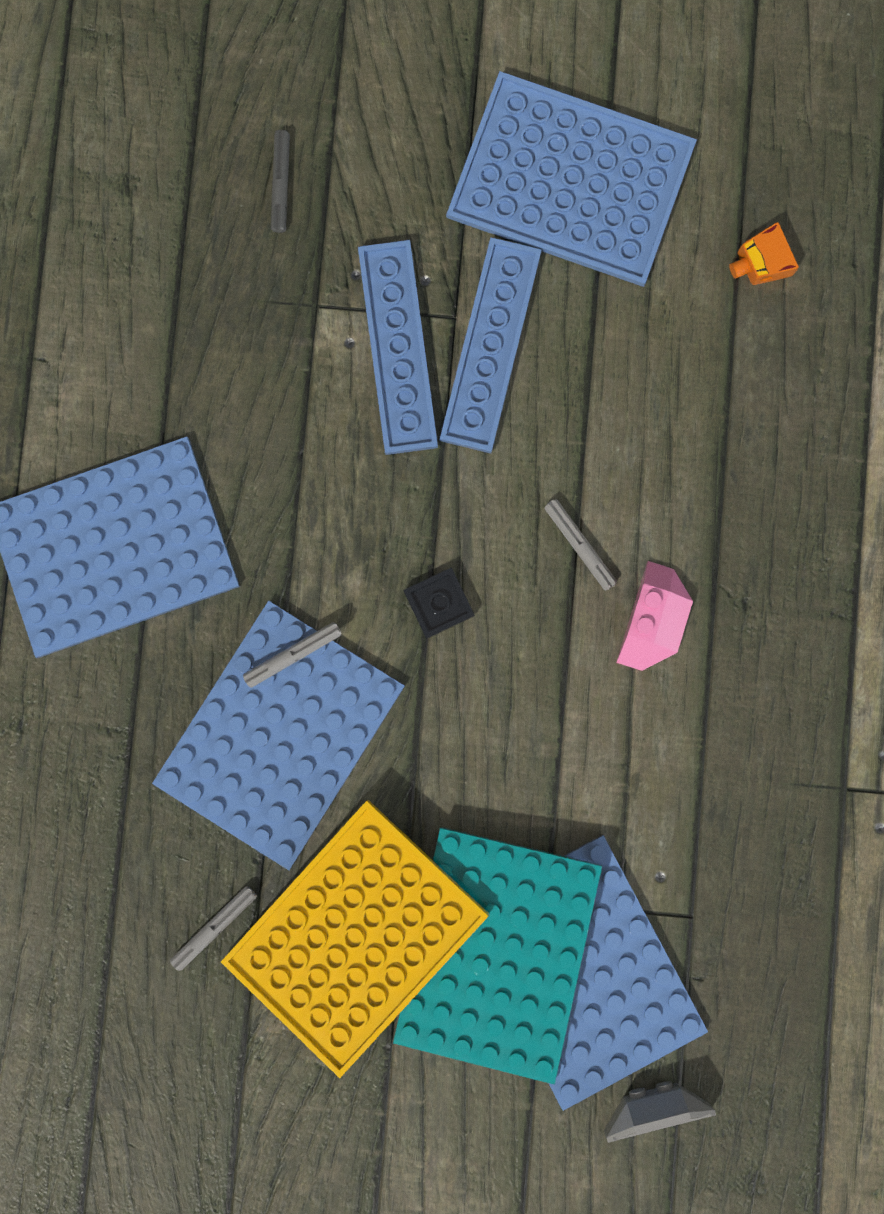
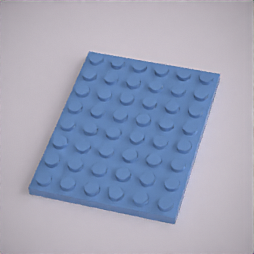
(571, 178)
(113, 547)
(278, 752)
(626, 995)

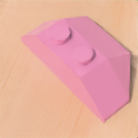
(656, 618)

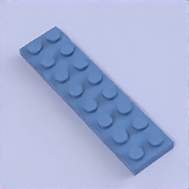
(490, 345)
(397, 347)

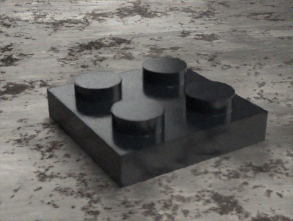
(439, 603)

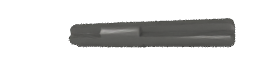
(280, 181)

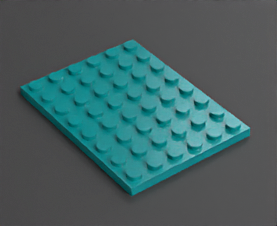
(515, 978)

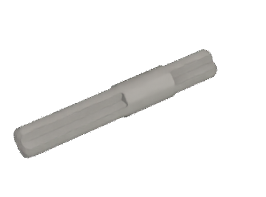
(580, 544)
(292, 654)
(213, 928)

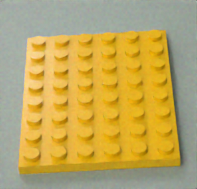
(354, 938)

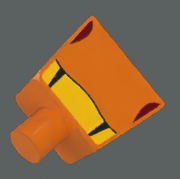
(765, 257)

